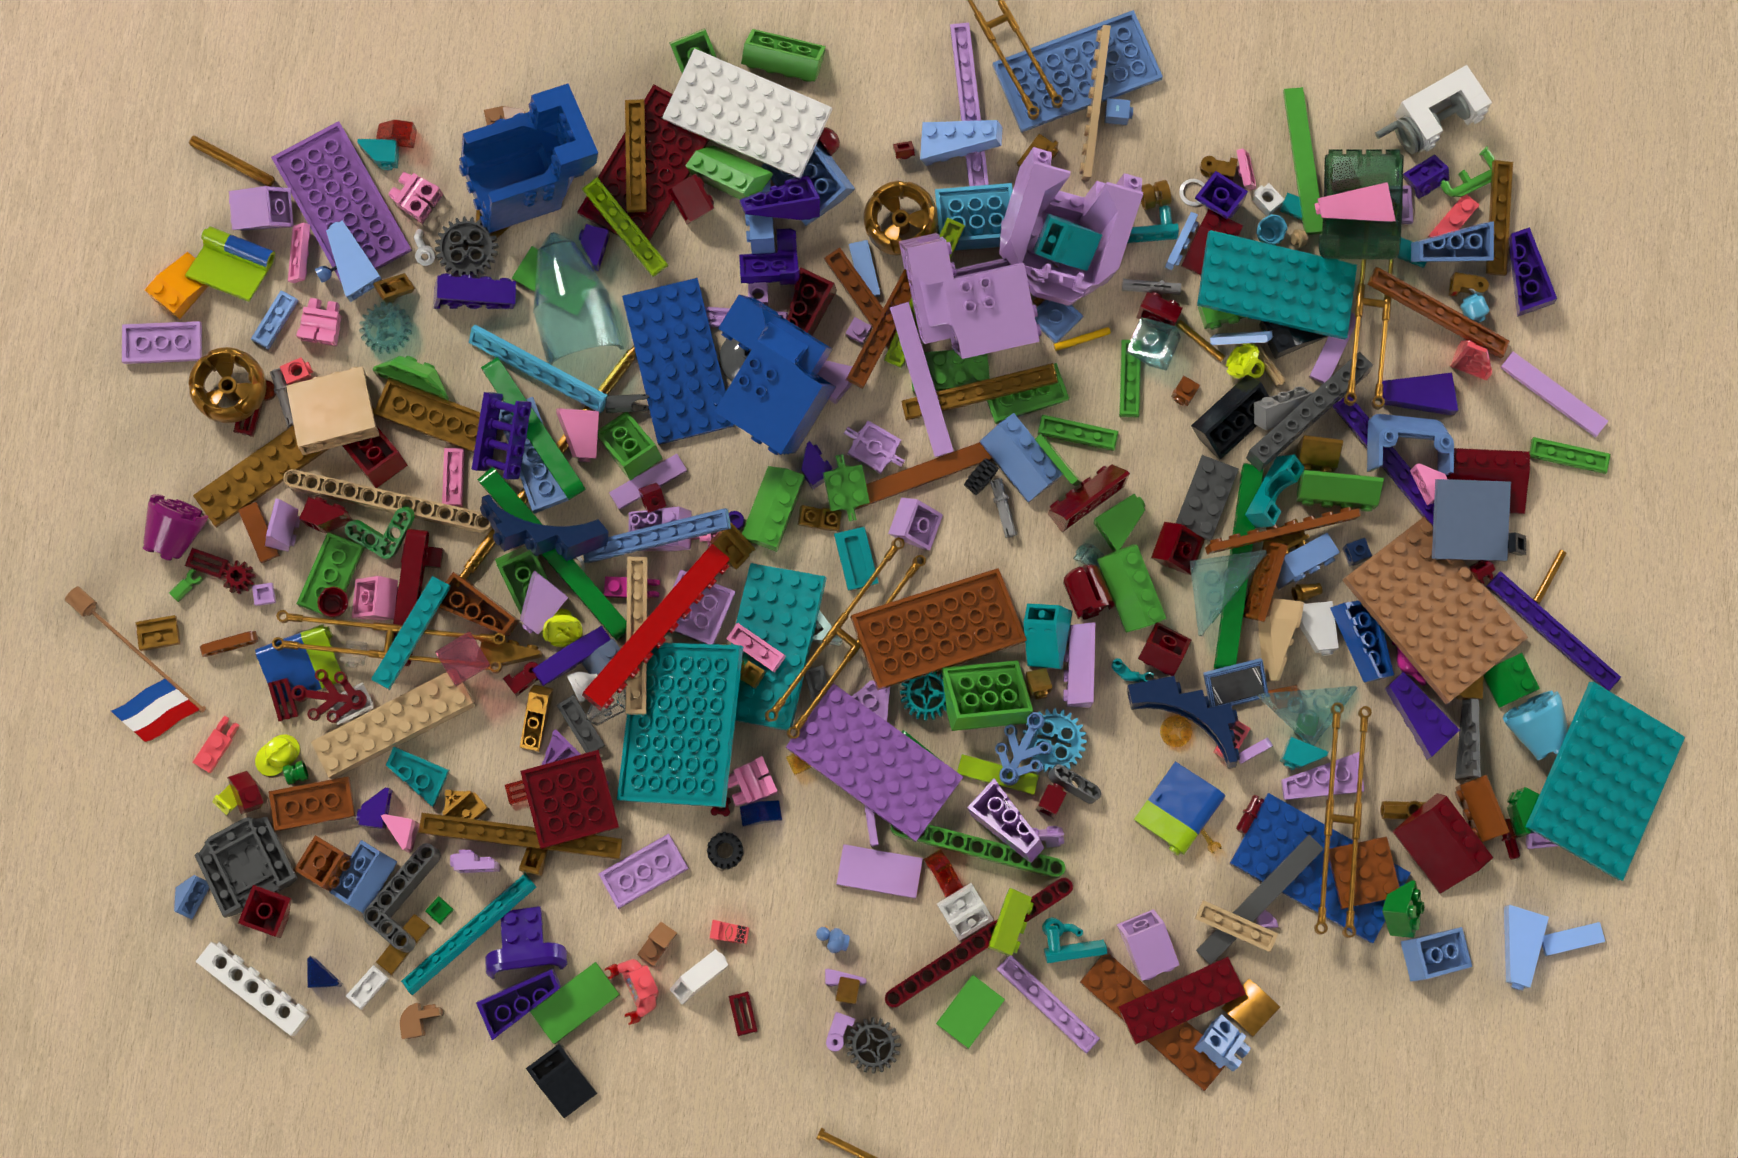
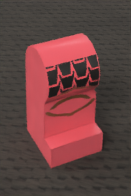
(729, 932)

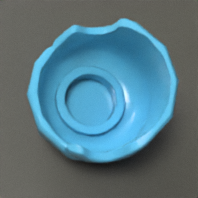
(1271, 229)

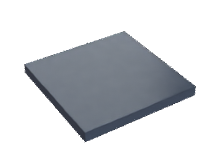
(1471, 519)

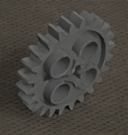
(466, 230)

